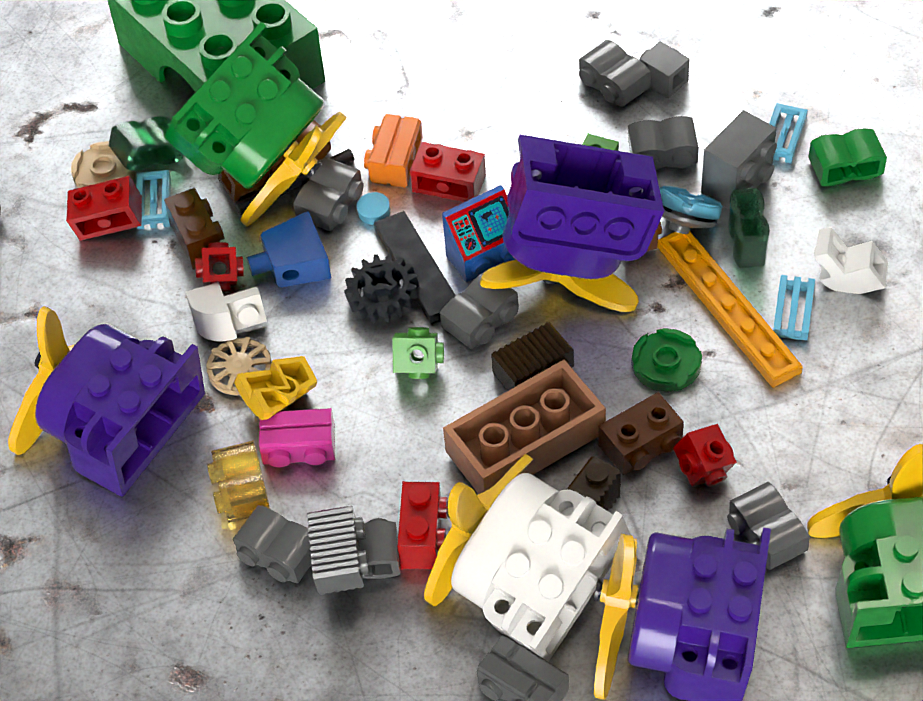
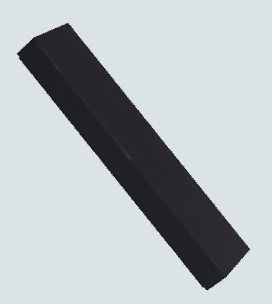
(404, 241)

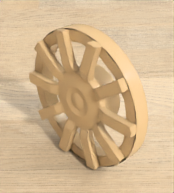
(235, 363)

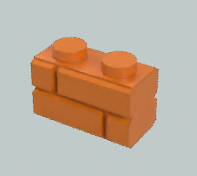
(393, 150)

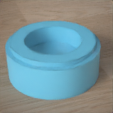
(373, 207)

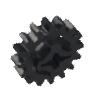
(381, 288)

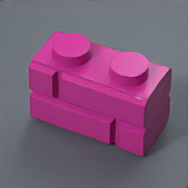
(297, 437)

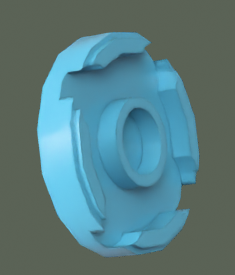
(690, 204)

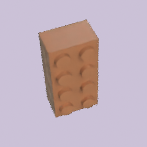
(536, 418)

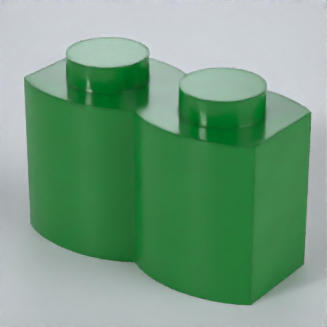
(847, 157)

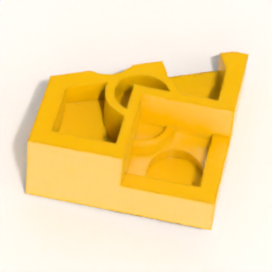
(274, 389)

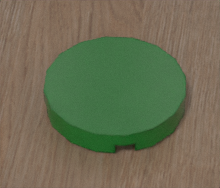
(666, 360)

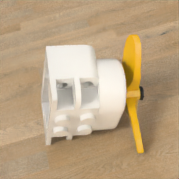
(525, 556)

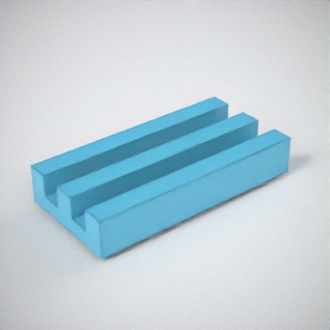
(788, 153)
(154, 218)
(797, 286)

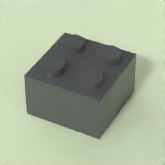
(738, 158)

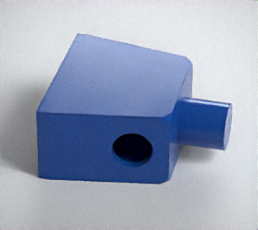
(292, 253)

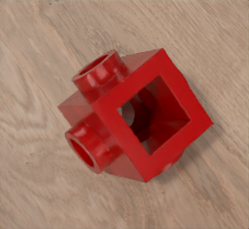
(219, 254)
(705, 456)

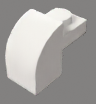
(852, 268)
(220, 315)

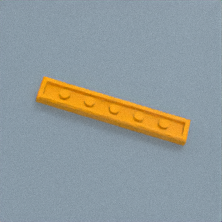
(730, 308)

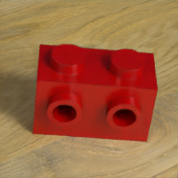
(447, 172)
(104, 208)
(420, 524)

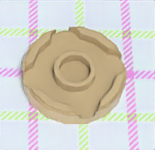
(97, 166)

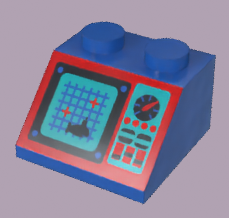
(476, 233)

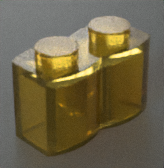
(239, 481)

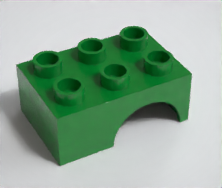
(202, 34)

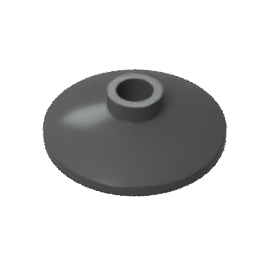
(682, 222)

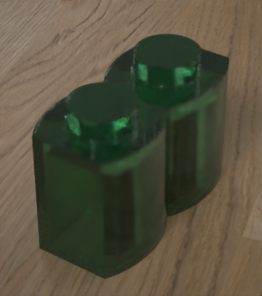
(143, 143)
(748, 228)

